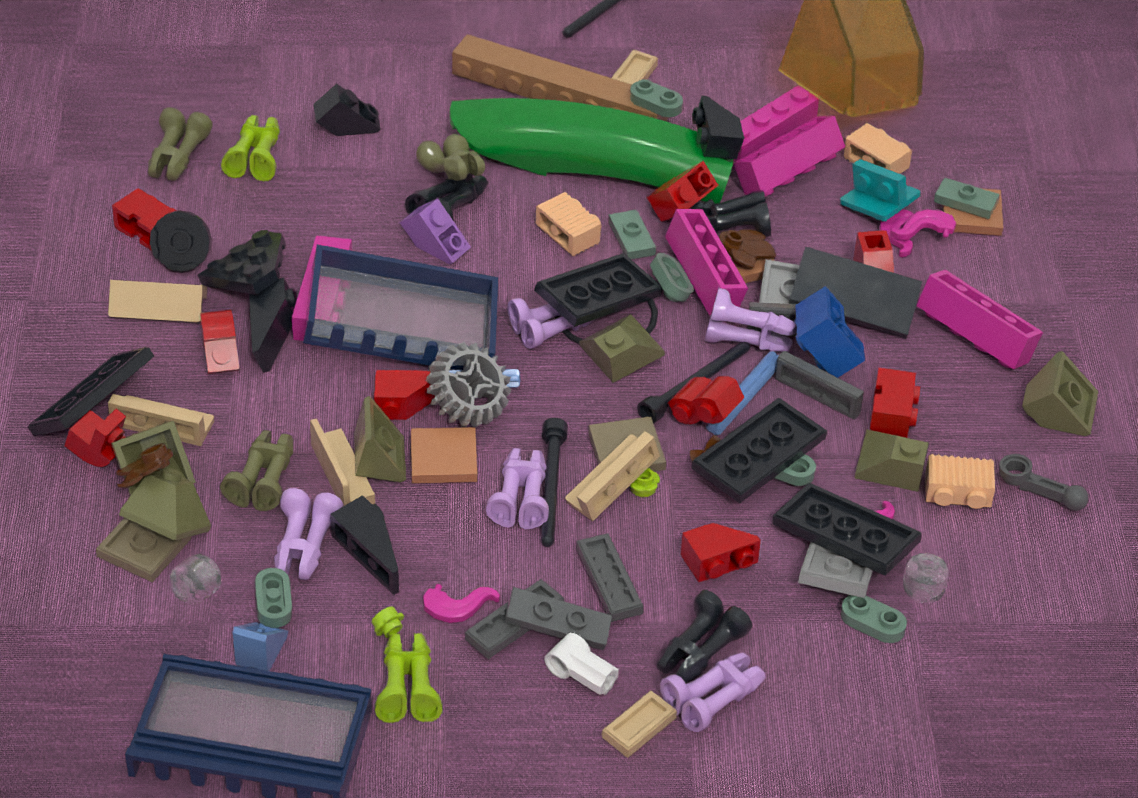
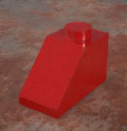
(401, 392)

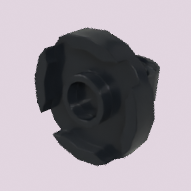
(180, 240)

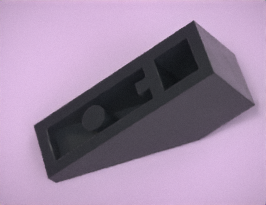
(271, 321)
(364, 535)

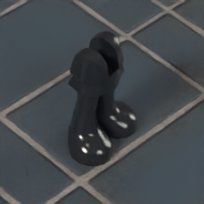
(459, 193)
(744, 210)
(709, 613)

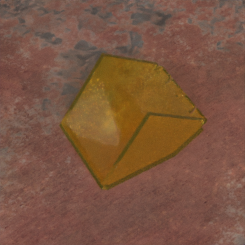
(856, 55)

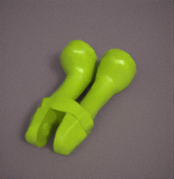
(261, 161)
(424, 700)

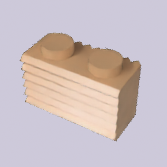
(877, 148)
(568, 223)
(959, 481)

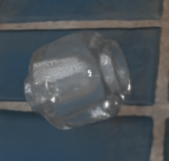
(925, 577)
(195, 579)

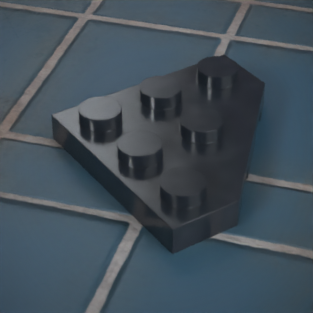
(247, 266)

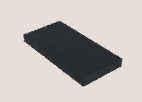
(598, 289)
(866, 292)
(90, 391)
(759, 450)
(847, 528)

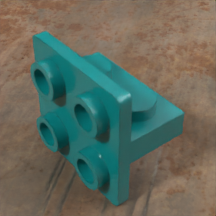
(878, 191)

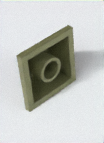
(621, 348)
(1061, 397)
(130, 447)
(892, 460)
(167, 506)

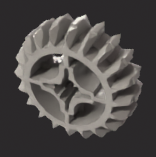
(458, 391)

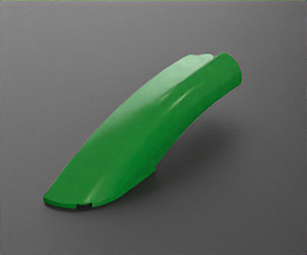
(583, 140)

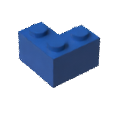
(826, 335)

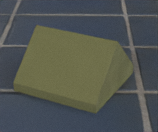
(378, 445)

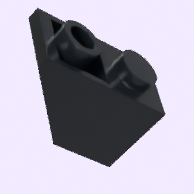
(345, 114)
(717, 130)

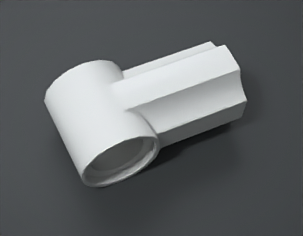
(574, 659)

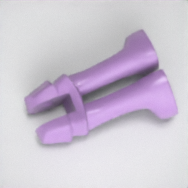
(530, 322)
(766, 339)
(516, 473)
(297, 509)
(728, 673)

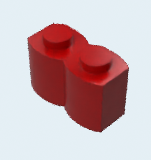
(706, 400)

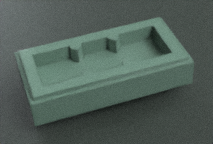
(966, 198)
(632, 234)

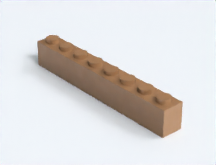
(538, 76)

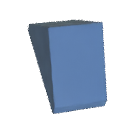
(257, 645)

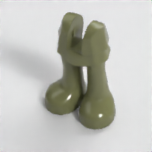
(174, 127)
(454, 159)
(267, 491)

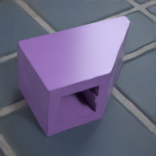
(435, 232)

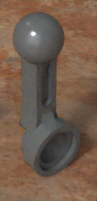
(1074, 496)

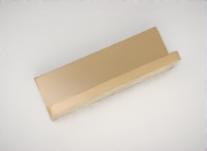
(156, 300)
(144, 414)
(339, 464)
(613, 475)

